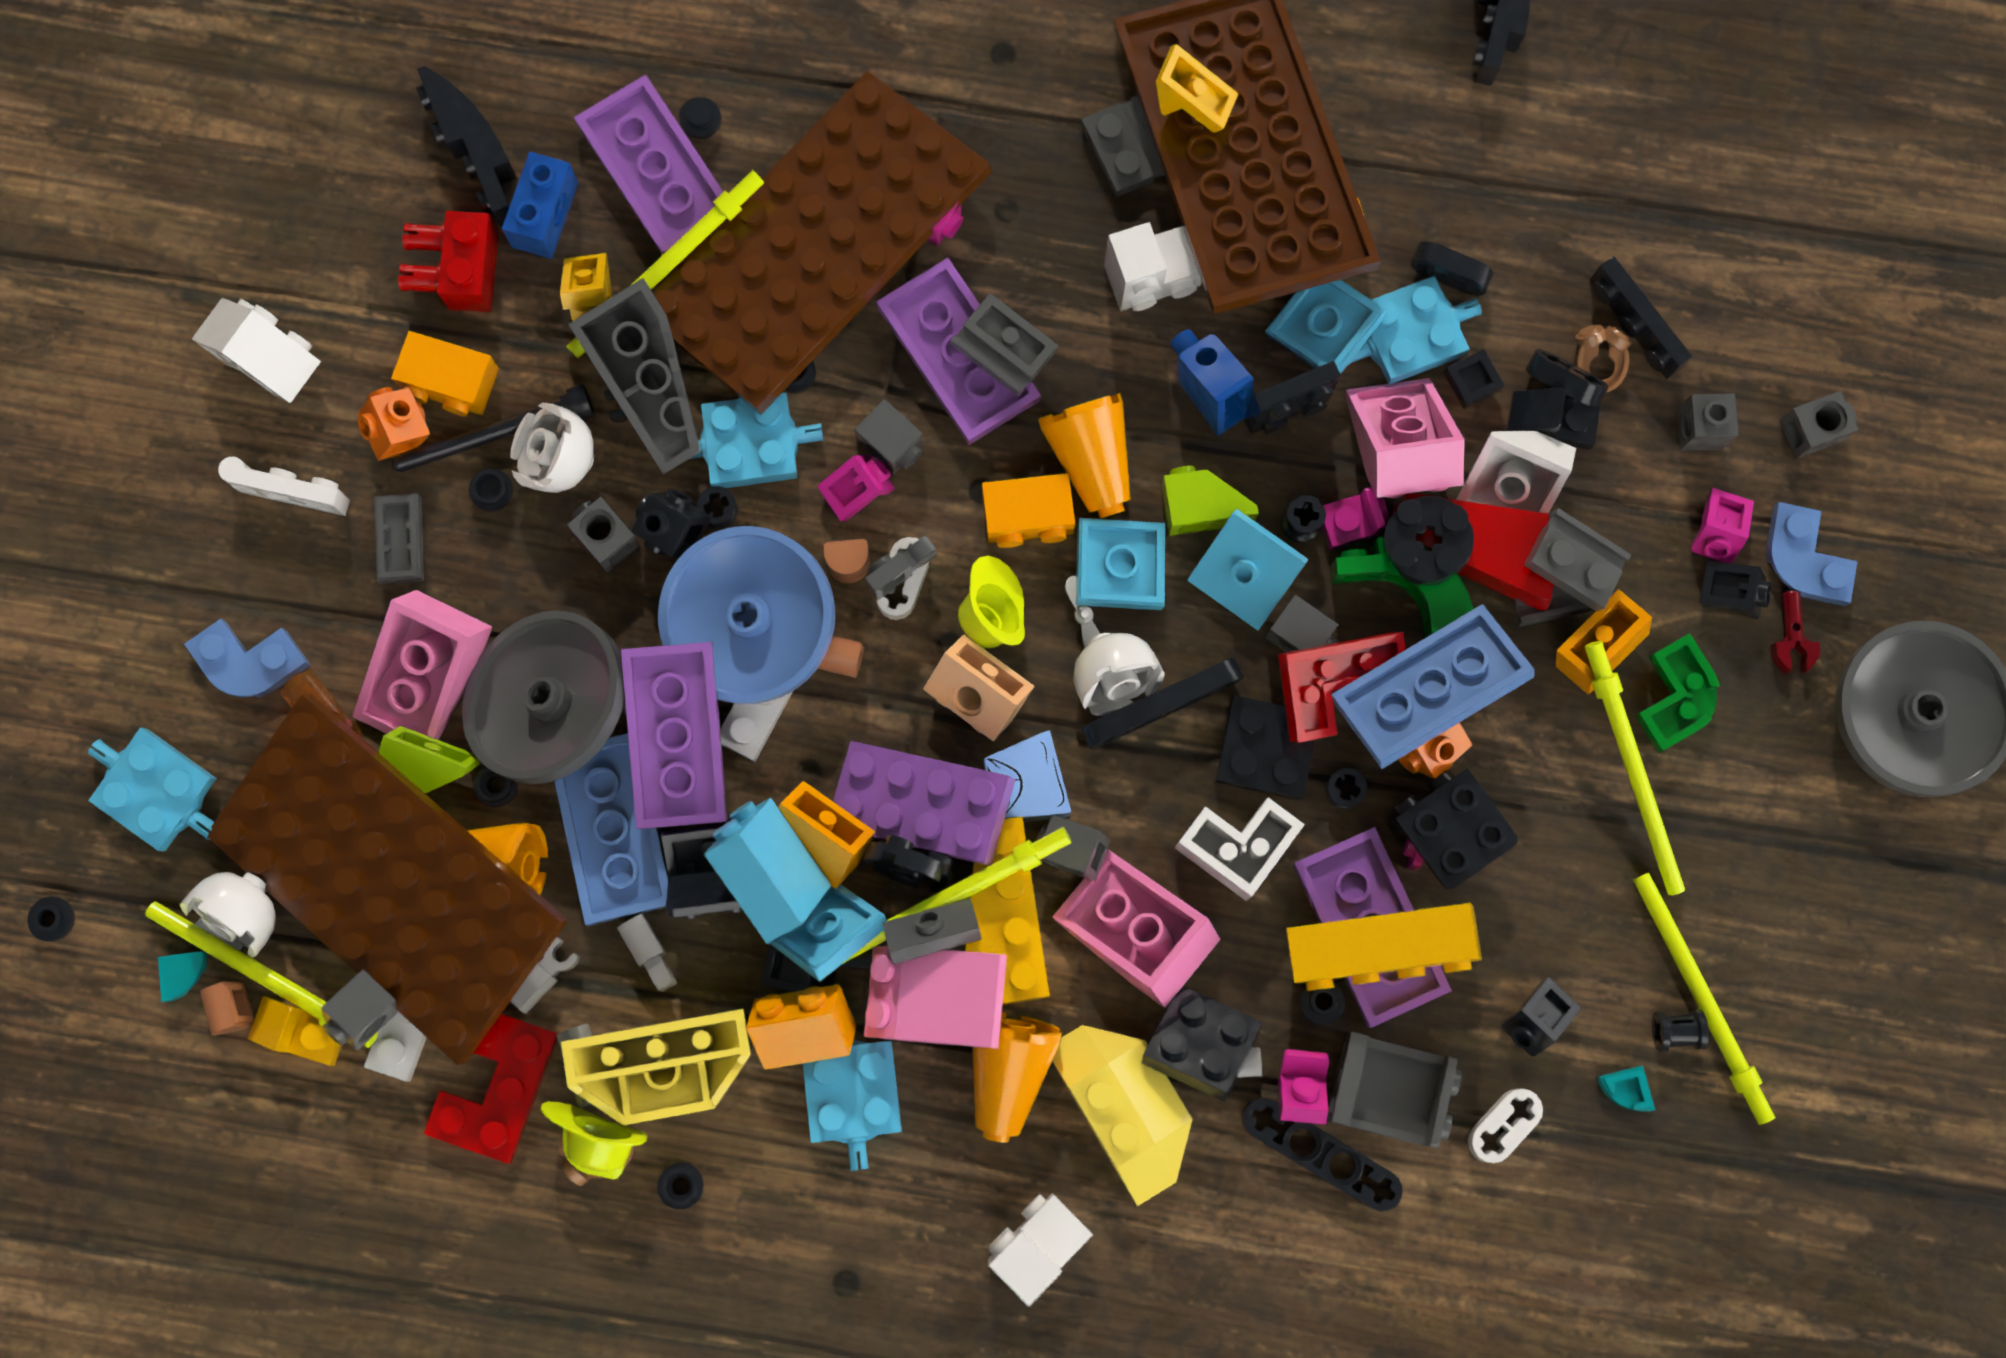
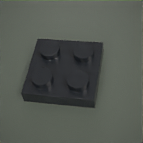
(1298, 395)
(1260, 753)
(1202, 1043)

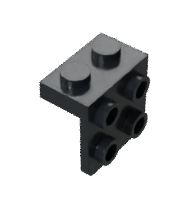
(1454, 828)
(692, 880)

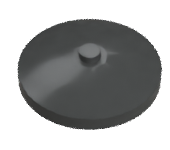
(543, 697)
(1924, 709)

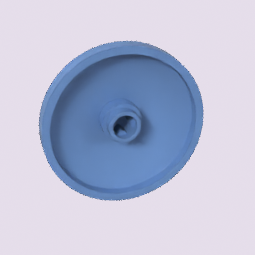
(757, 603)

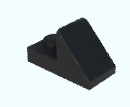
(1554, 416)

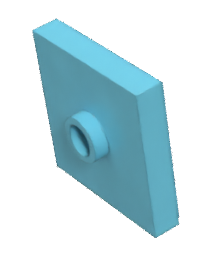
(1326, 324)
(1120, 564)
(1247, 569)
(831, 932)

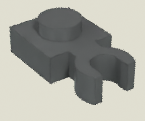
(891, 572)

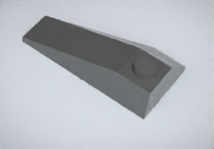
(639, 363)

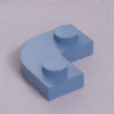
(1796, 563)
(243, 671)

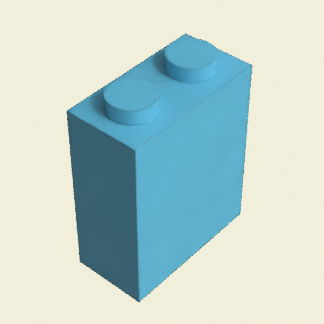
(767, 869)

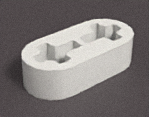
(911, 586)
(1513, 1133)

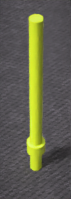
(726, 207)
(1608, 688)
(1025, 857)
(240, 961)
(1744, 1078)

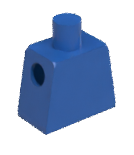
(1213, 380)

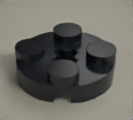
(1428, 514)
(902, 864)

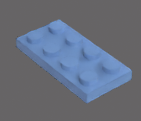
(1432, 686)
(614, 864)

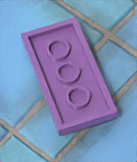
(650, 161)
(925, 319)
(674, 735)
(925, 801)
(1360, 882)

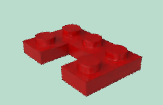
(1317, 671)
(499, 1122)

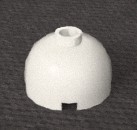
(552, 449)
(1114, 671)
(233, 910)

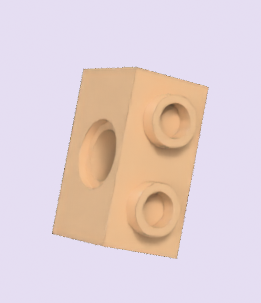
(978, 687)

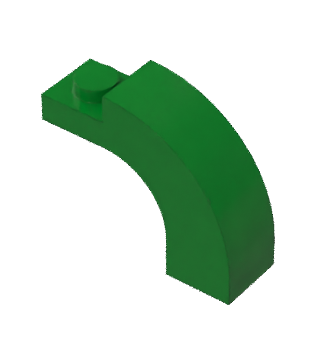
(1437, 603)

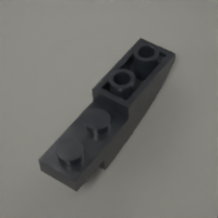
(1506, 30)
(469, 137)

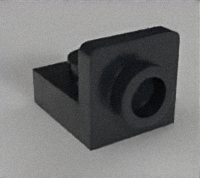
(1735, 588)
(786, 975)
(1541, 1018)

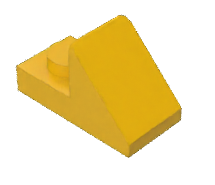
(1192, 87)
(585, 283)
(293, 1031)

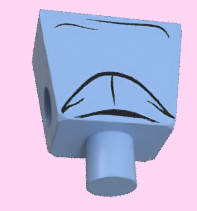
(1037, 776)

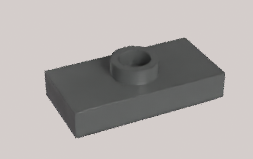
(399, 538)
(931, 931)

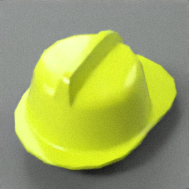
(995, 605)
(593, 1142)

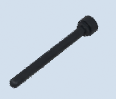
(575, 400)

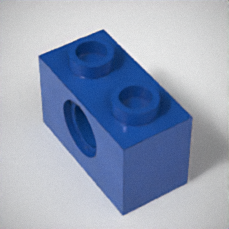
(540, 205)

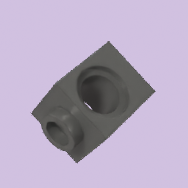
(1707, 422)
(1807, 436)
(890, 437)
(611, 549)
(1301, 627)
(1085, 852)
(358, 1011)

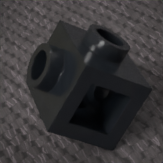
(669, 522)

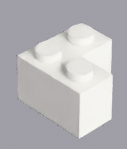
(1149, 266)
(252, 344)
(1243, 857)
(1038, 1248)

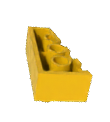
(1011, 925)
(1384, 944)

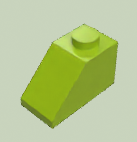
(1200, 501)
(425, 759)

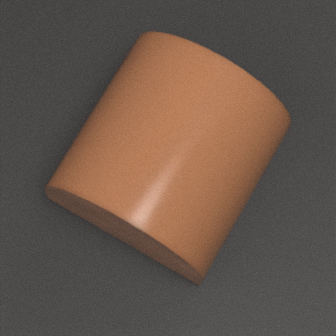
(847, 559)
(843, 657)
(227, 1007)

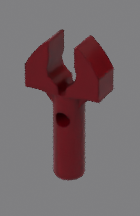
(1794, 637)

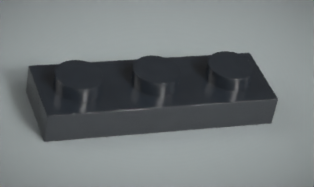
(1639, 318)

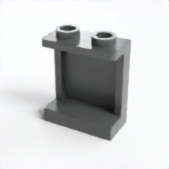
(1393, 1090)

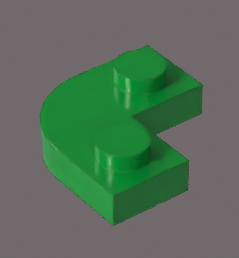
(1691, 698)

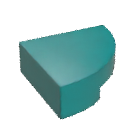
(180, 973)
(1628, 1089)

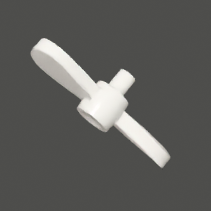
(1083, 614)

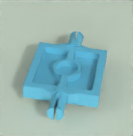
(1417, 331)
(749, 446)
(152, 789)
(853, 1098)

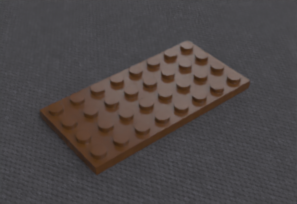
(1270, 190)
(816, 240)
(386, 878)

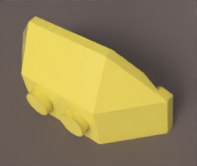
(659, 1067)
(1126, 1106)

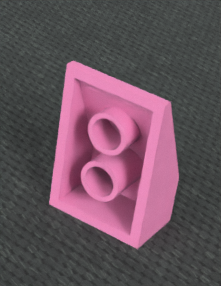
(1406, 438)
(420, 665)
(1138, 928)
(936, 998)

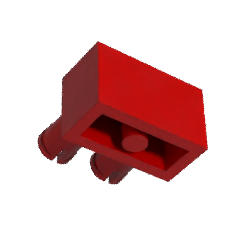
(467, 260)

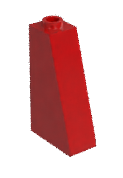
(1500, 549)

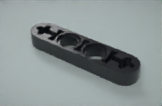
(1162, 703)
(1318, 1159)

